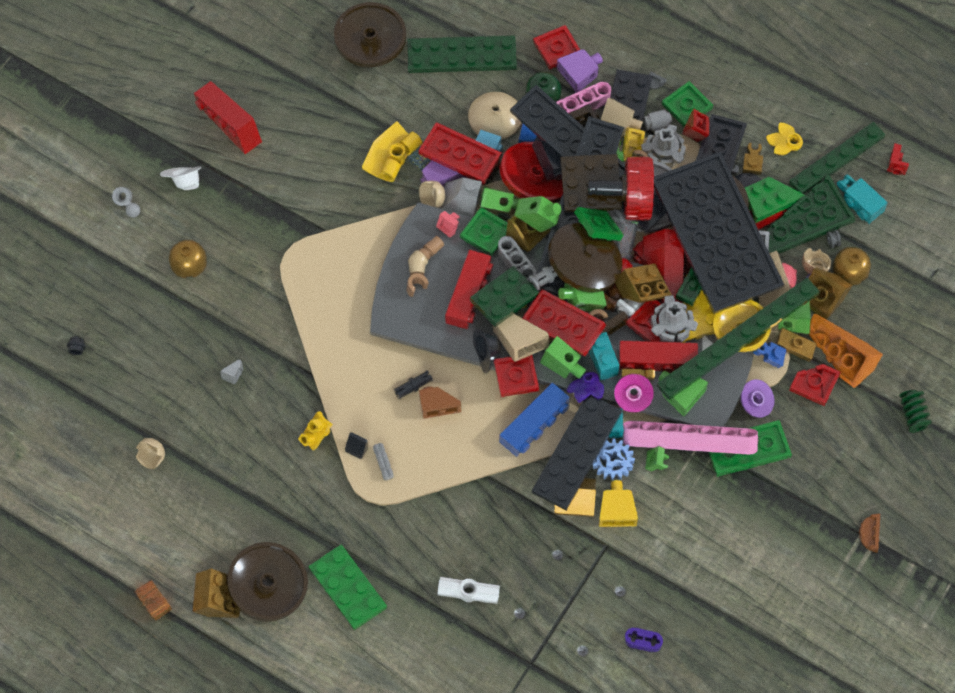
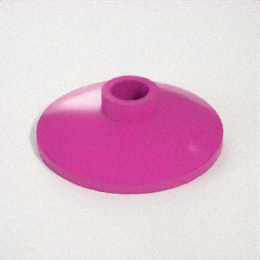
(633, 402)

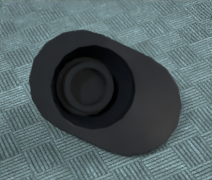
(486, 347)

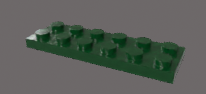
(461, 54)

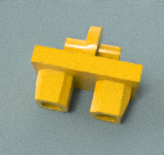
(315, 431)

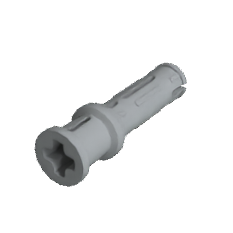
(546, 273)

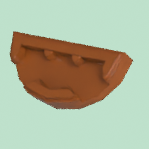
(869, 532)

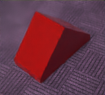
(697, 126)

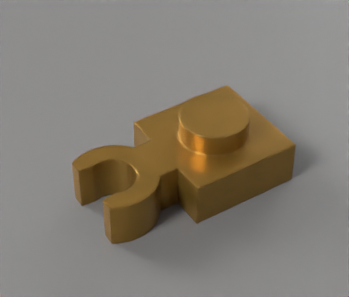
(753, 160)
(649, 374)

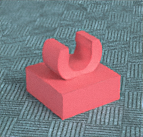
(448, 223)

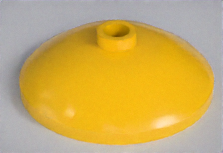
(731, 318)

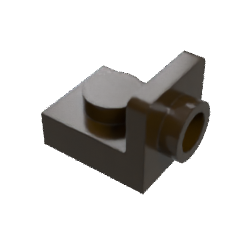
(582, 114)

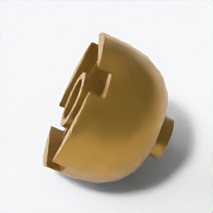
(187, 259)
(852, 265)

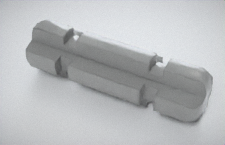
(383, 461)

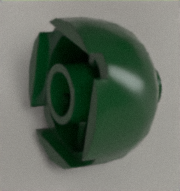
(547, 83)

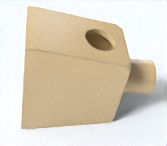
(620, 115)

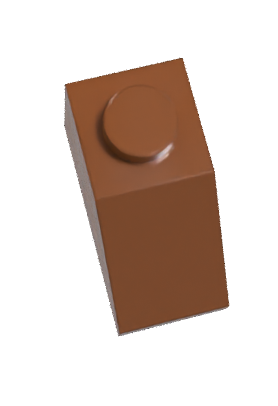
(437, 402)

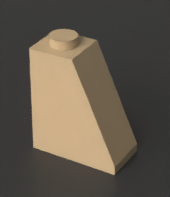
(521, 337)

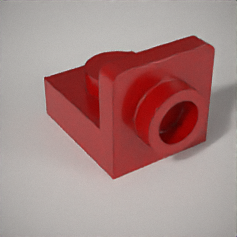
(895, 163)

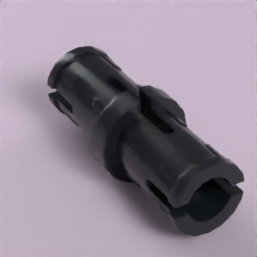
(413, 384)

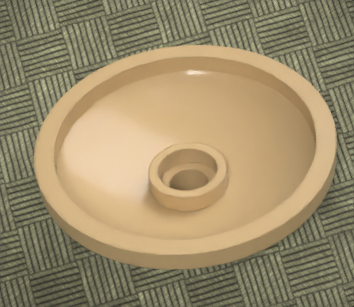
(500, 122)

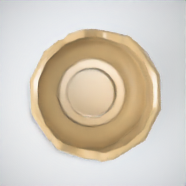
(432, 193)
(815, 259)
(150, 453)

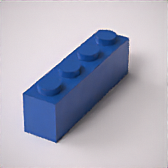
(534, 420)

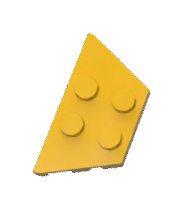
(703, 316)

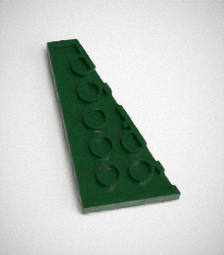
(810, 218)

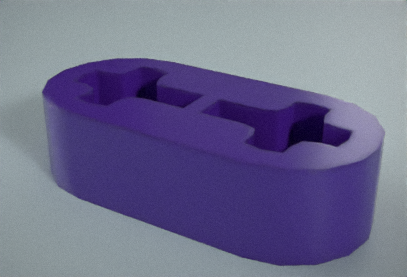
(642, 644)

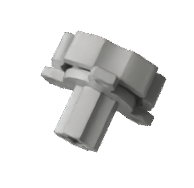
(665, 146)
(673, 319)

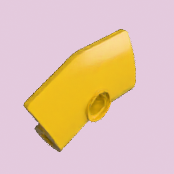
(381, 157)

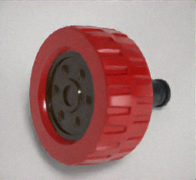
(634, 188)

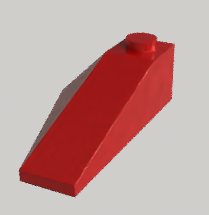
(668, 255)

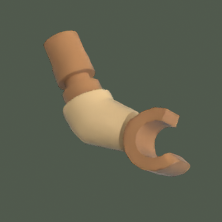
(417, 264)

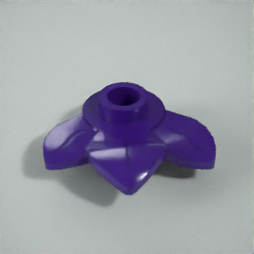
(586, 386)

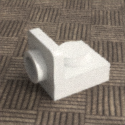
(628, 306)

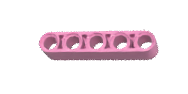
(591, 93)

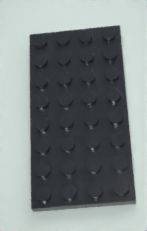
(717, 232)

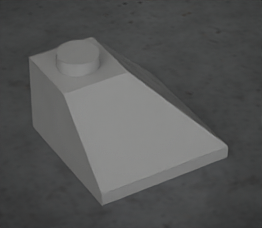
(462, 196)

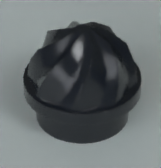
(76, 345)

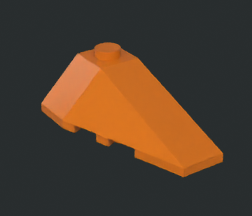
(845, 351)

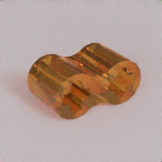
(153, 600)

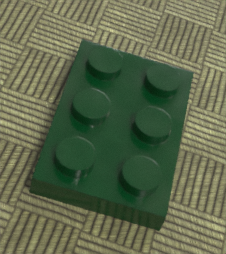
(504, 296)

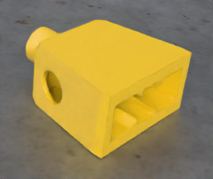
(618, 507)

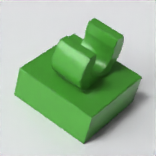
(655, 459)

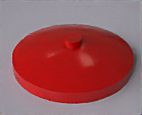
(525, 176)

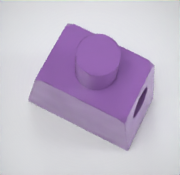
(579, 68)

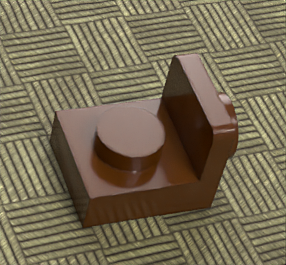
(612, 295)

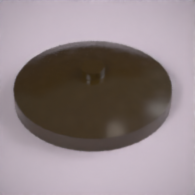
(370, 34)
(584, 261)
(267, 581)

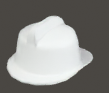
(183, 177)

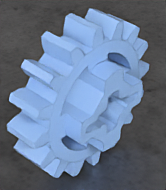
(619, 465)

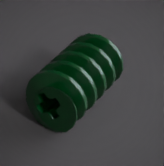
(915, 410)

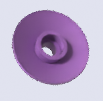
(763, 398)

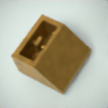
(642, 284)
(212, 595)

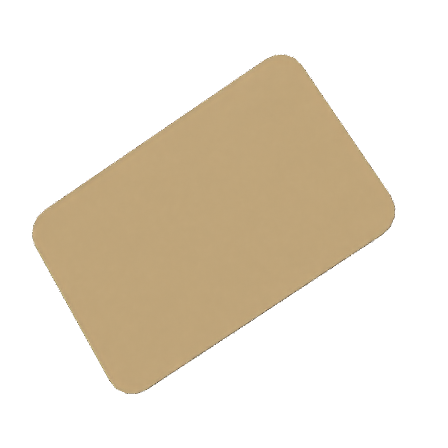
(331, 297)

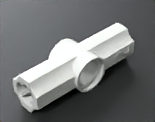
(455, 588)

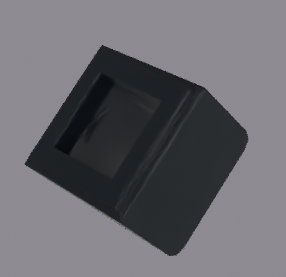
(356, 445)

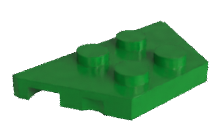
(770, 197)

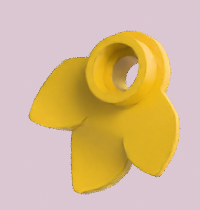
(782, 140)

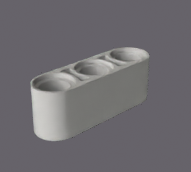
(514, 254)

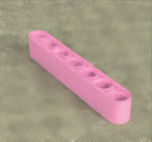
(690, 437)

